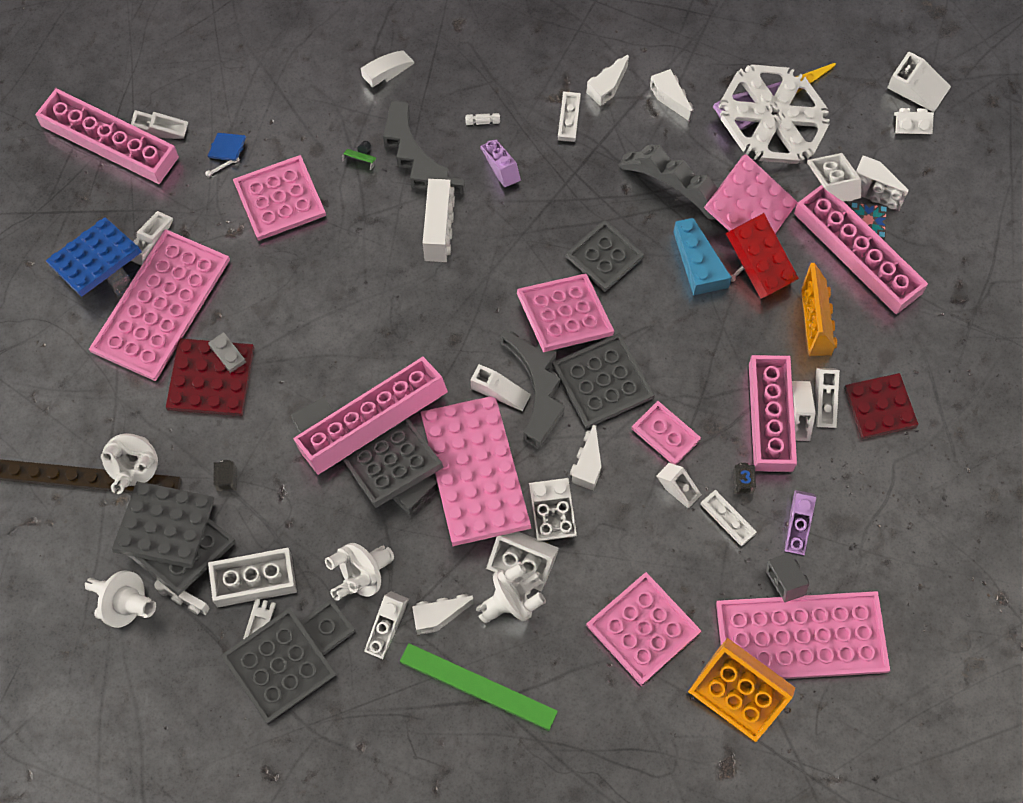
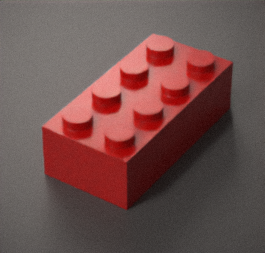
(762, 255)

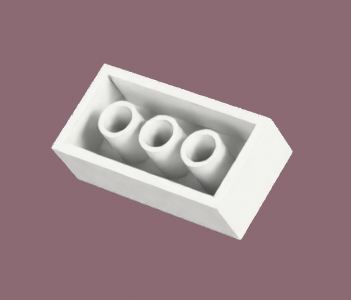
(438, 220)
(252, 577)

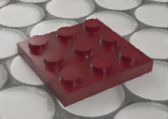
(881, 406)

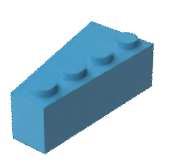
(700, 260)

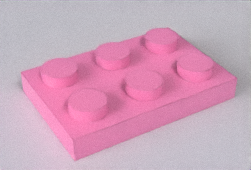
(666, 433)

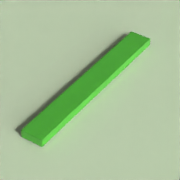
(479, 687)

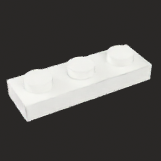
(569, 116)
(728, 518)

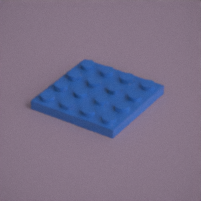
(93, 256)

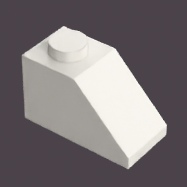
(679, 484)

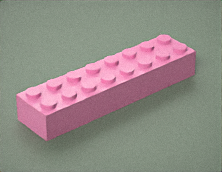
(107, 136)
(860, 249)
(370, 415)

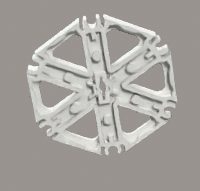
(768, 124)

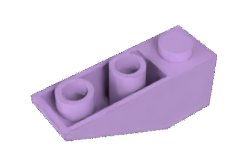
(501, 163)
(800, 522)

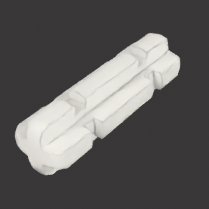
(482, 118)

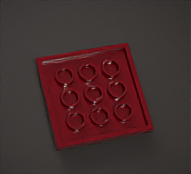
(203, 382)

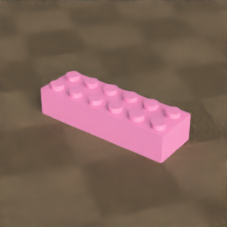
(772, 413)

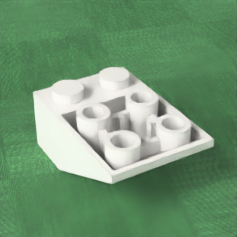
(919, 82)
(880, 184)
(552, 509)

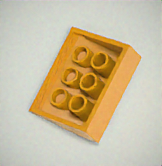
(818, 313)
(742, 690)

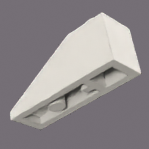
(826, 396)

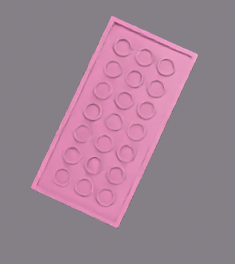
(159, 305)
(478, 474)
(809, 634)

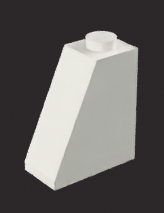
(803, 410)

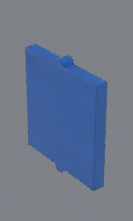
(227, 146)

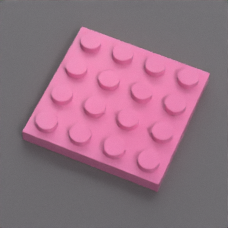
(747, 194)
(279, 197)
(565, 312)
(643, 628)

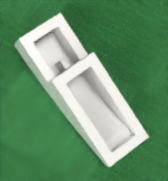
(386, 67)
(160, 125)
(150, 233)

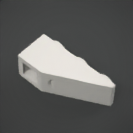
(606, 83)
(667, 91)
(494, 384)
(589, 464)
(435, 615)
(386, 624)

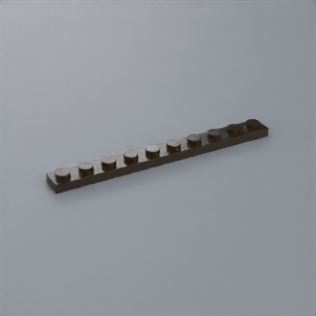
(71, 476)

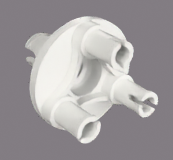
(129, 460)
(359, 569)
(512, 595)
(121, 599)

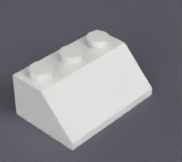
(837, 176)
(519, 547)

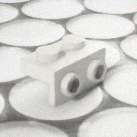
(914, 122)

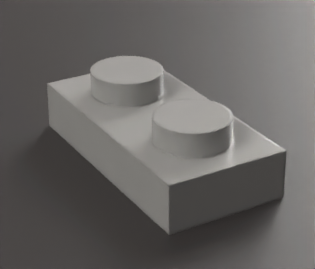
(227, 352)

